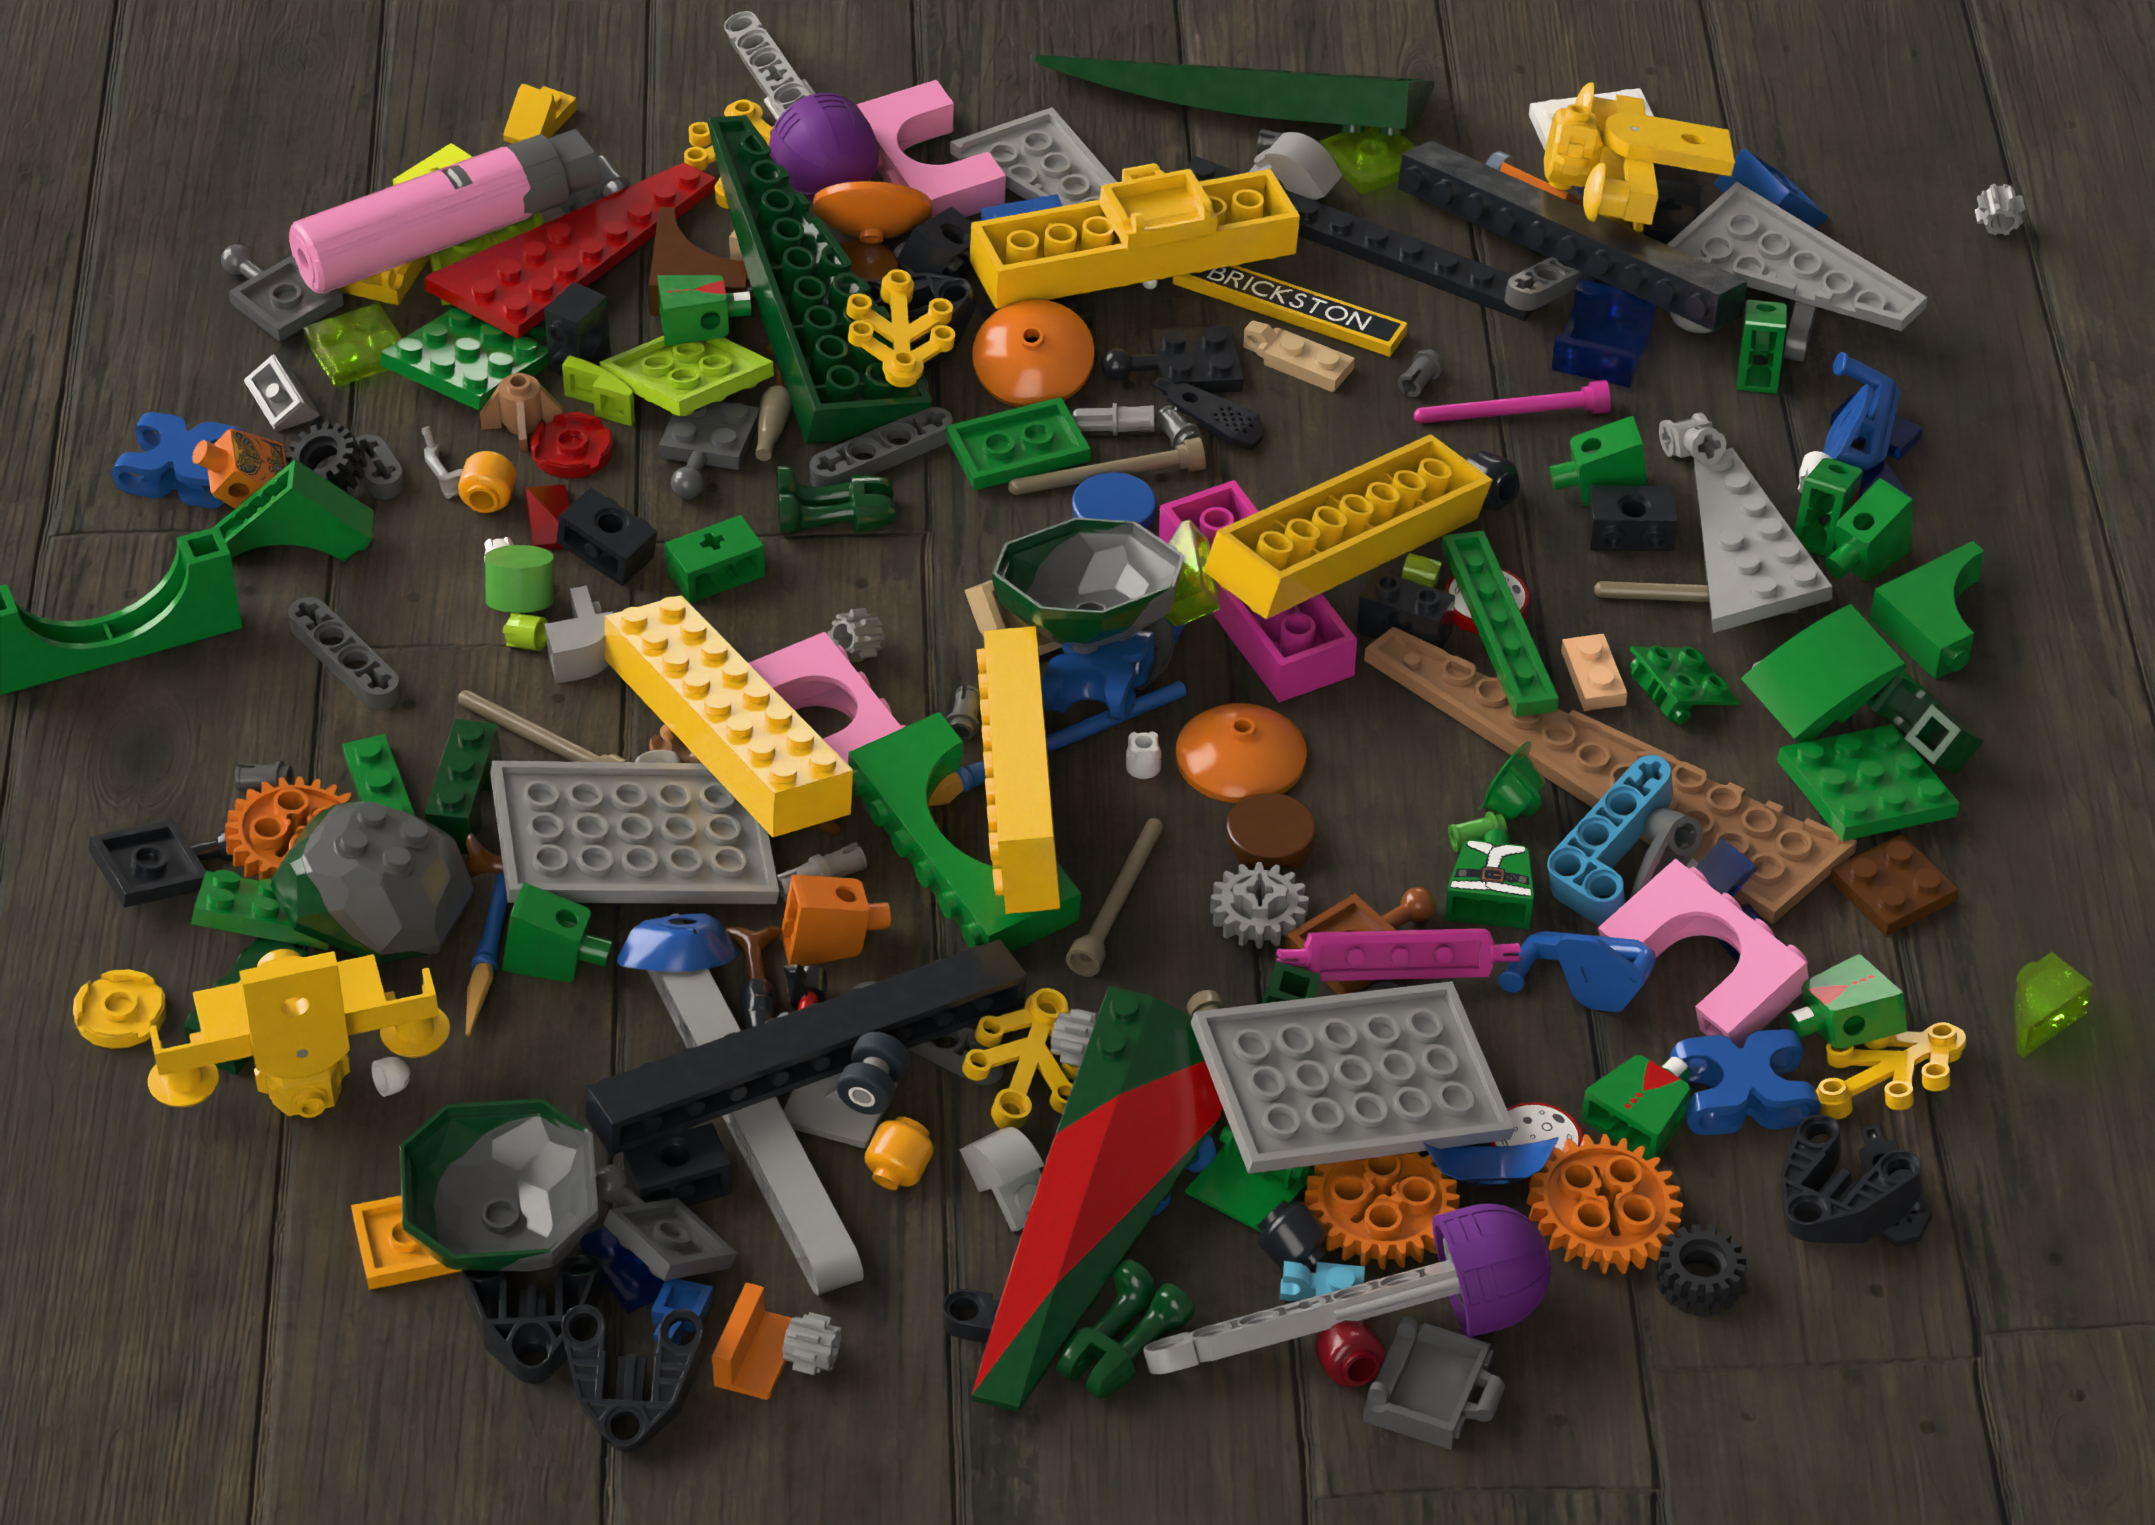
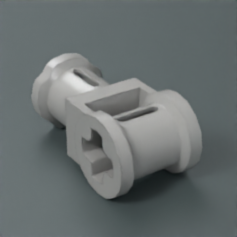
(1692, 438)

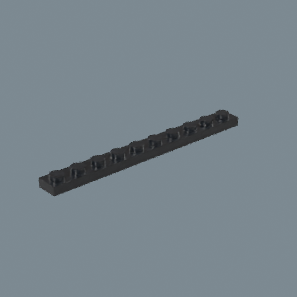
(1390, 248)

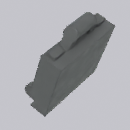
(1431, 1384)

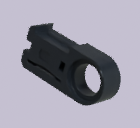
(981, 1325)

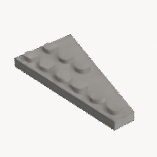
(1040, 158)
(1795, 260)
(1749, 549)

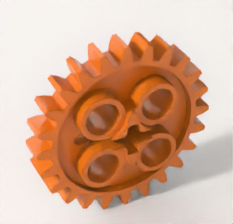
(271, 821)
(1640, 1196)
(1381, 1205)

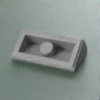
(280, 394)

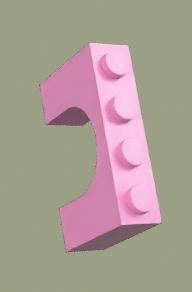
(918, 116)
(822, 675)
(1684, 905)

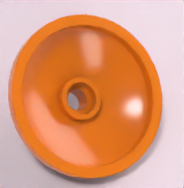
(872, 209)
(1036, 371)
(1240, 752)

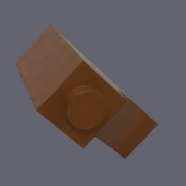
(678, 256)

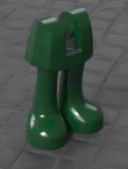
(862, 502)
(1135, 1292)

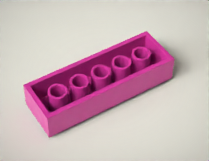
(1288, 651)

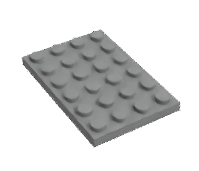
(629, 834)
(1351, 1076)

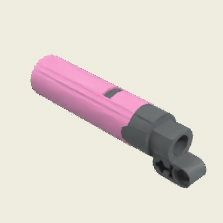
(449, 208)

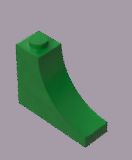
(299, 511)
(1922, 612)

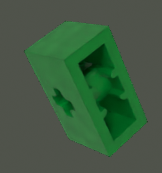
(715, 559)

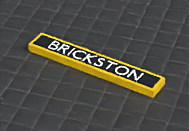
(1298, 307)

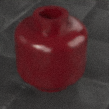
(1350, 1352)

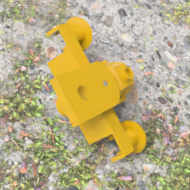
(1613, 151)
(296, 1026)

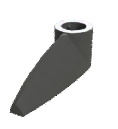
(1671, 837)

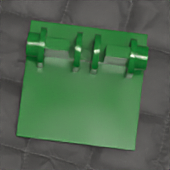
(1678, 680)
(1243, 1195)

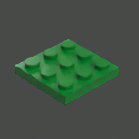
(463, 357)
(1868, 782)

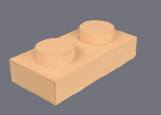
(1594, 672)

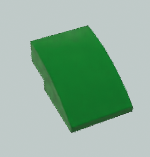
(1824, 673)

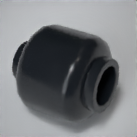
(1504, 478)
(1292, 1235)

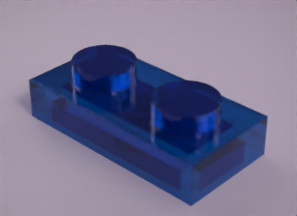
(622, 1270)

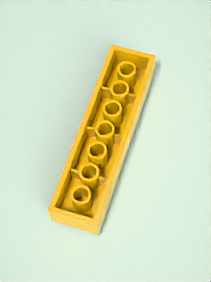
(1078, 251)
(1346, 526)
(728, 716)
(1017, 771)

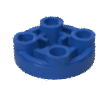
(1115, 498)

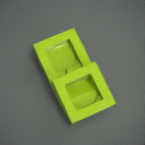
(593, 384)

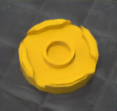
(119, 1009)

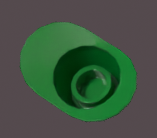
(1515, 787)

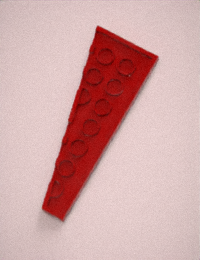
(527, 272)

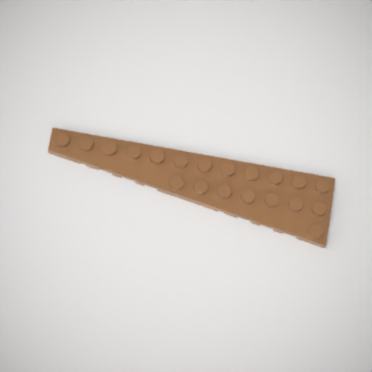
(1592, 757)

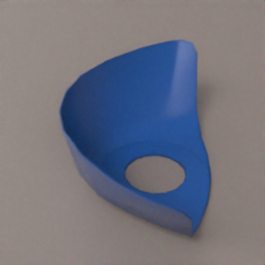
(675, 947)
(1492, 1163)

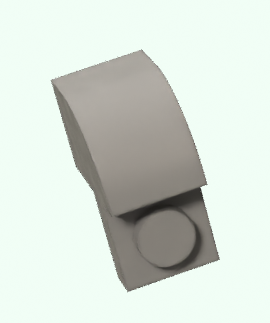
(1300, 165)
(578, 643)
(1008, 1167)

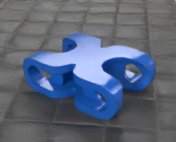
(168, 460)
(1100, 676)
(1746, 1082)

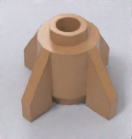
(520, 405)

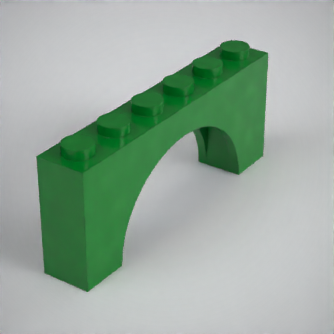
(187, 605)
(896, 782)

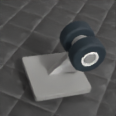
(853, 1101)

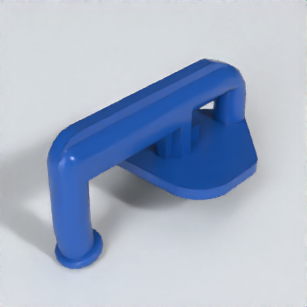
(1882, 397)
(1598, 969)

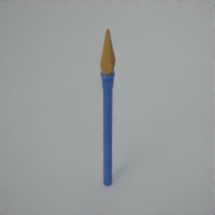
(974, 774)
(487, 952)

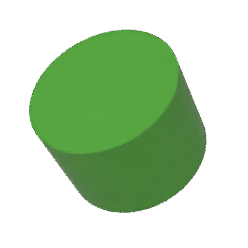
(519, 578)

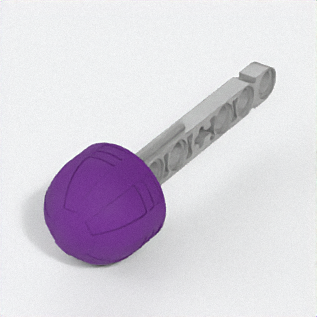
(816, 136)
(1488, 1265)

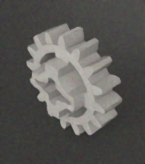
(1237, 901)

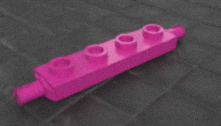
(1400, 954)

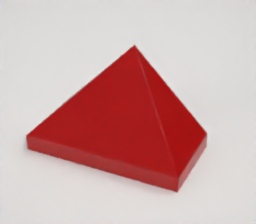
(543, 508)

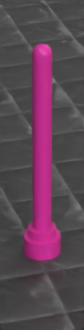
(1592, 398)

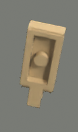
(1298, 356)

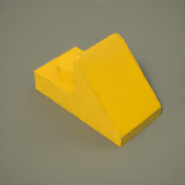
(538, 113)

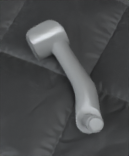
(447, 480)

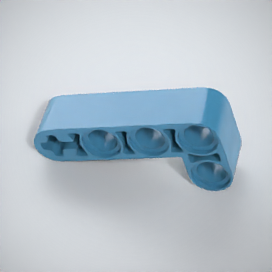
(1638, 792)

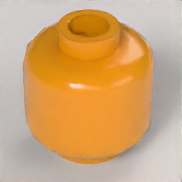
(487, 482)
(899, 1153)

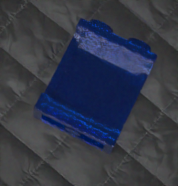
(1604, 334)

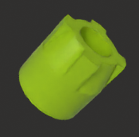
(1421, 570)
(525, 632)

